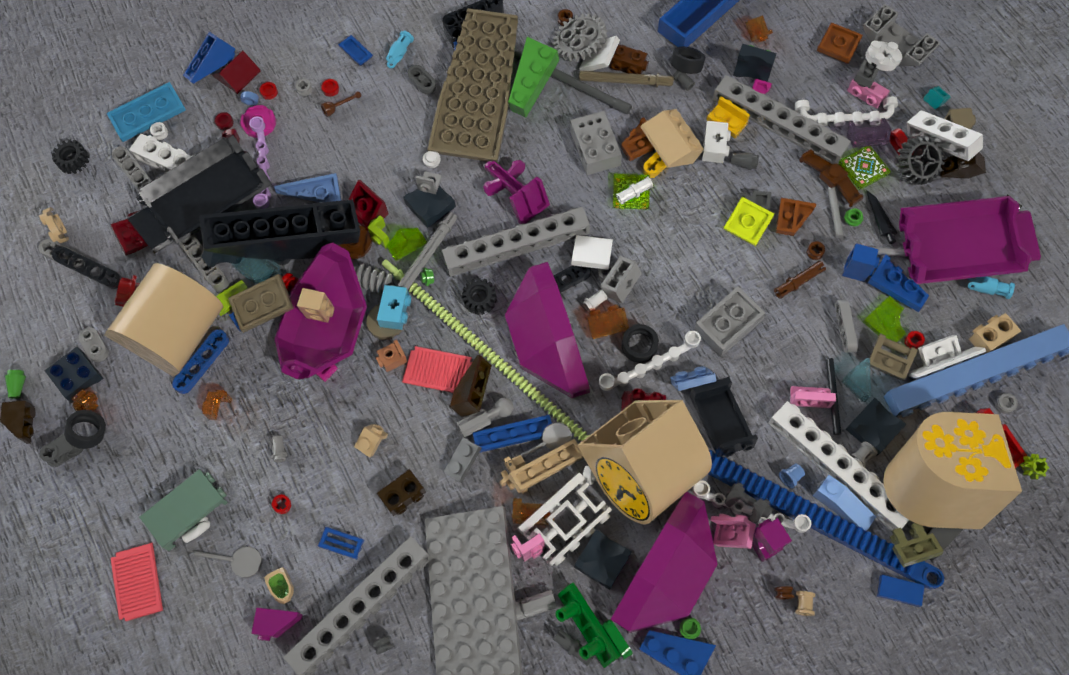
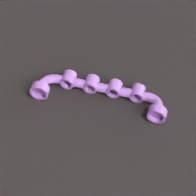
(257, 124)

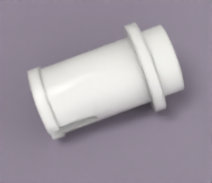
(591, 303)

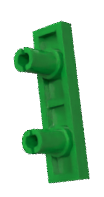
(595, 635)

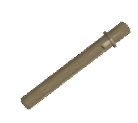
(626, 78)

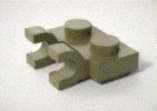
(916, 550)

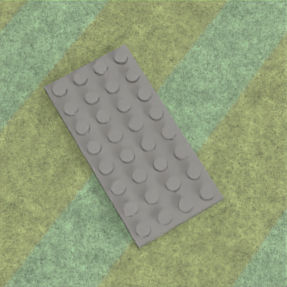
(472, 594)

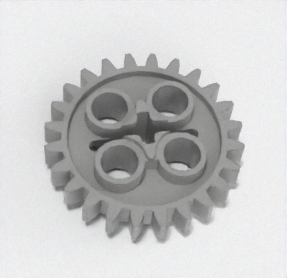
(580, 37)

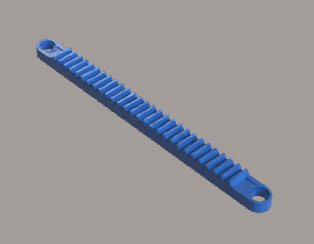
(822, 520)

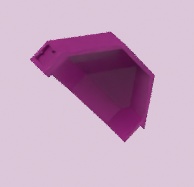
(544, 333)
(314, 345)
(672, 571)

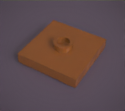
(839, 43)

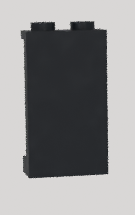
(722, 418)

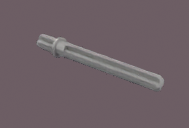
(428, 250)

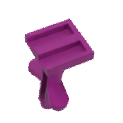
(525, 200)

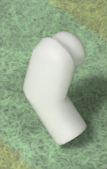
(195, 532)

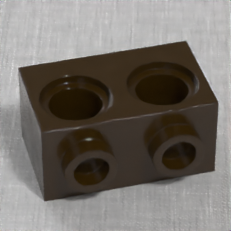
(398, 489)

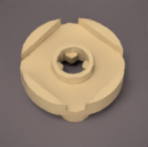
(55, 225)

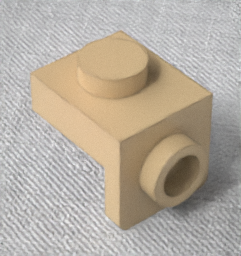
(370, 439)

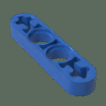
(197, 359)

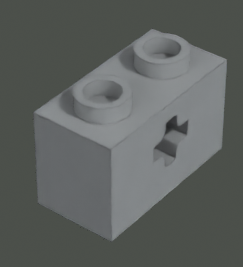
(621, 279)

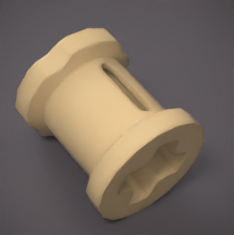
(805, 603)

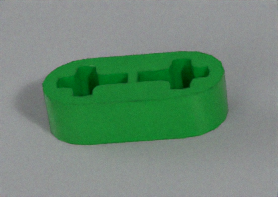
(617, 639)

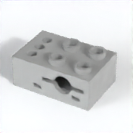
(595, 143)
(729, 321)

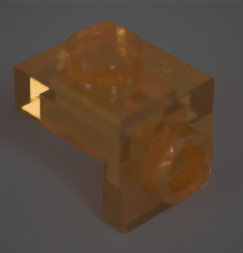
(758, 29)
(211, 405)

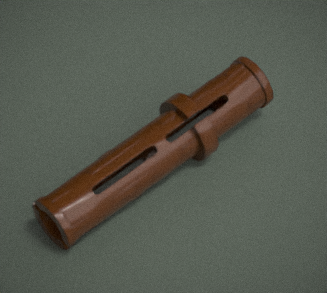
(795, 282)

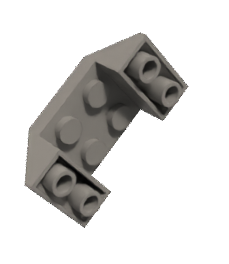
(883, 28)

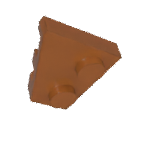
(792, 215)

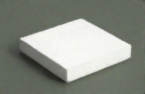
(602, 57)
(592, 252)

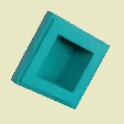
(936, 97)

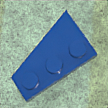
(895, 284)
(677, 653)

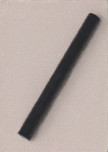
(832, 386)

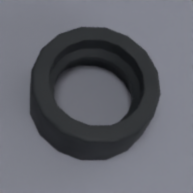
(687, 60)
(644, 330)
(82, 441)

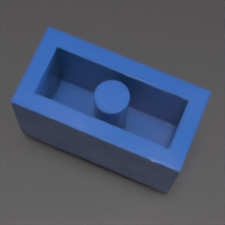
(861, 262)

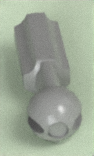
(483, 418)
(535, 605)

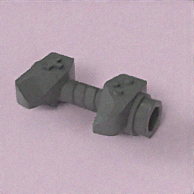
(760, 508)

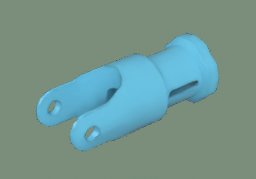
(399, 48)
(991, 286)

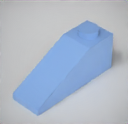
(844, 502)

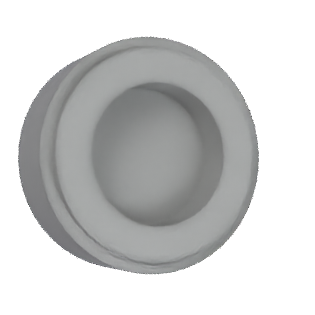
(1006, 403)

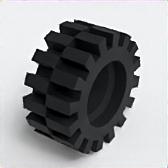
(66, 149)
(479, 285)

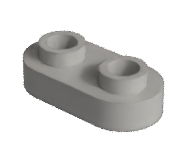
(92, 343)

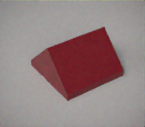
(237, 72)
(367, 204)

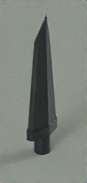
(884, 224)

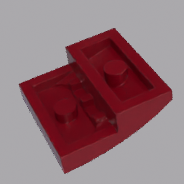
(128, 236)

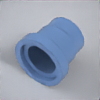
(791, 475)

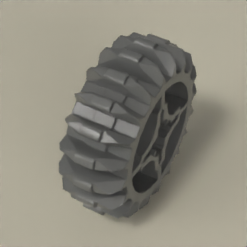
(926, 151)

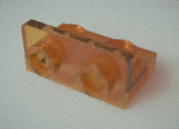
(607, 322)

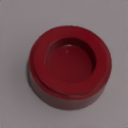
(224, 121)

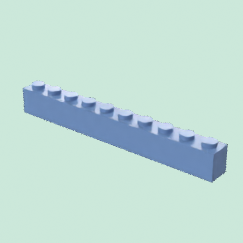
(978, 371)

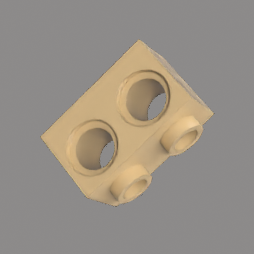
(315, 305)
(994, 334)

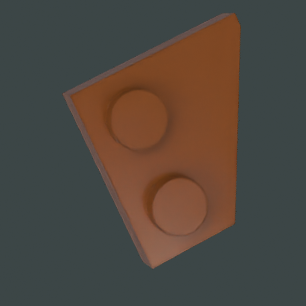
(637, 143)

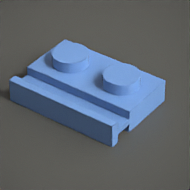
(700, 376)

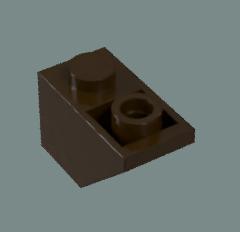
(960, 168)
(18, 419)

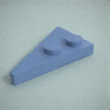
(315, 189)

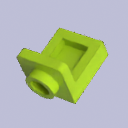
(376, 233)

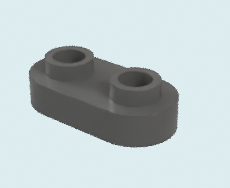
(423, 80)

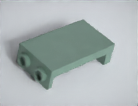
(183, 508)

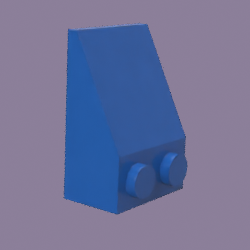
(209, 57)

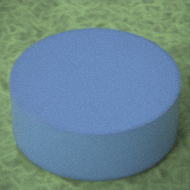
(249, 98)

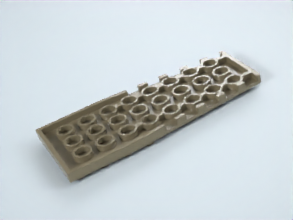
(477, 88)

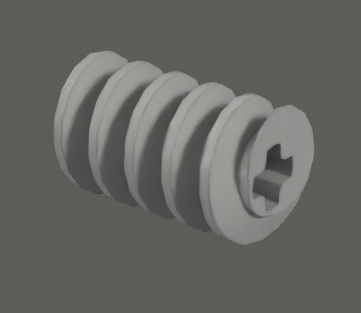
(372, 280)

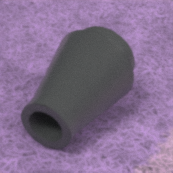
(745, 160)

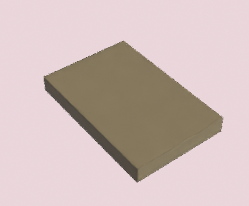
(261, 303)

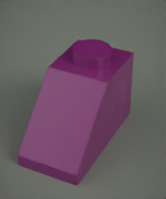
(273, 623)

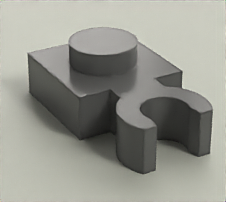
(760, 198)

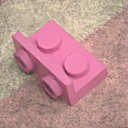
(872, 96)
(812, 397)

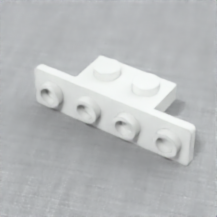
(943, 354)

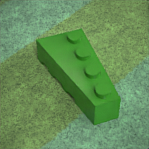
(532, 75)

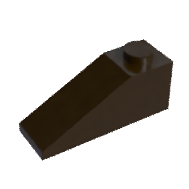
(471, 389)

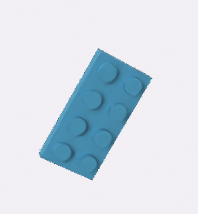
(146, 110)

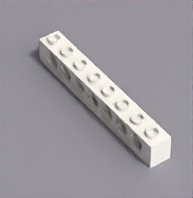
(829, 465)

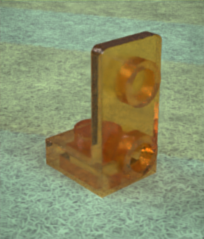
(523, 511)

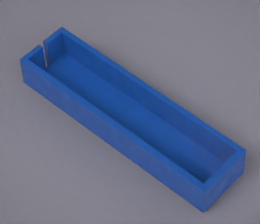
(691, 19)

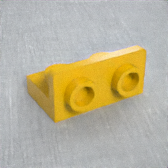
(731, 114)

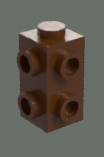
(629, 60)

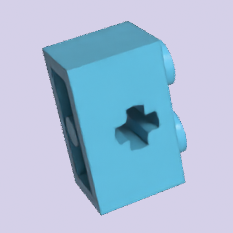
(393, 307)

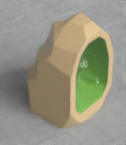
(280, 585)

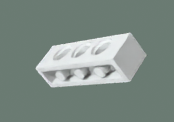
(952, 137)
(157, 154)

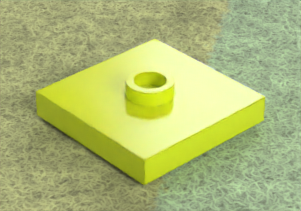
(748, 221)

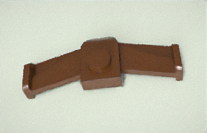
(833, 176)

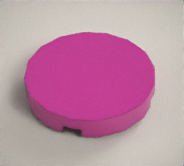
(263, 112)

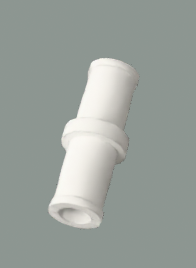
(634, 190)

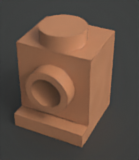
(397, 359)

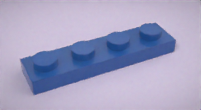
(511, 433)

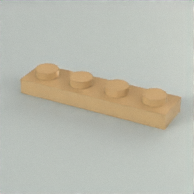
(545, 466)

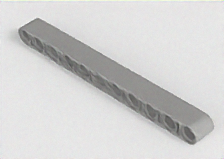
(139, 179)

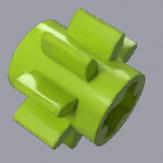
(1034, 466)

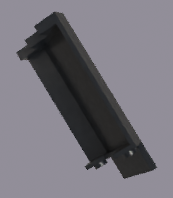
(201, 185)

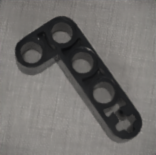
(453, 21)

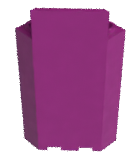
(968, 239)

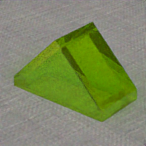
(405, 241)

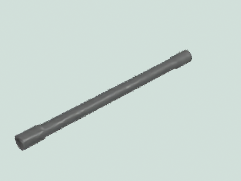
(614, 102)

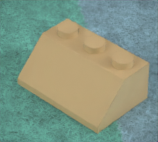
(672, 138)

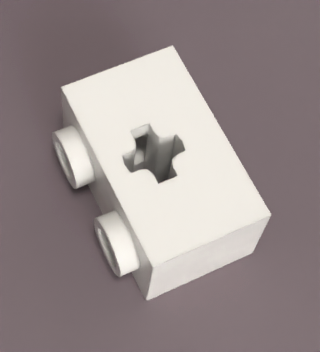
(715, 142)

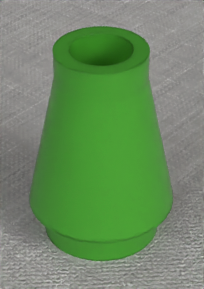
(14, 382)

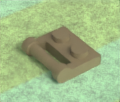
(891, 363)

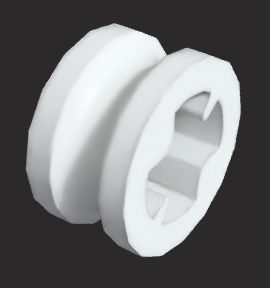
(158, 126)

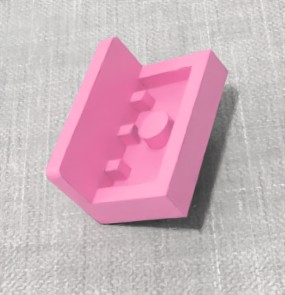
(733, 531)
(532, 548)

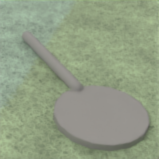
(553, 437)
(244, 562)

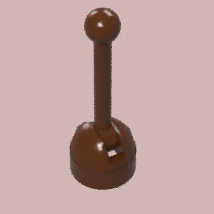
(330, 108)

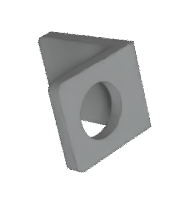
(428, 185)

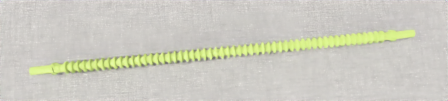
(487, 352)

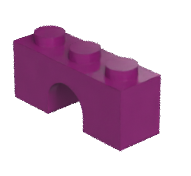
(770, 539)

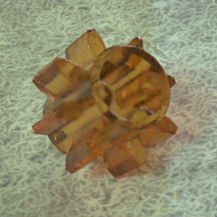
(85, 401)

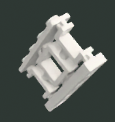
(554, 507)

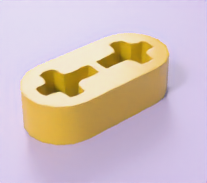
(655, 161)

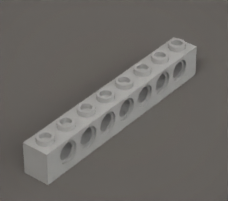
(786, 126)
(511, 249)
(297, 656)

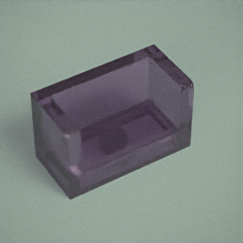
(870, 135)

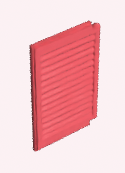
(435, 369)
(136, 582)

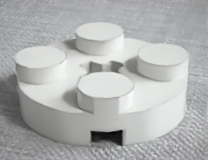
(884, 55)

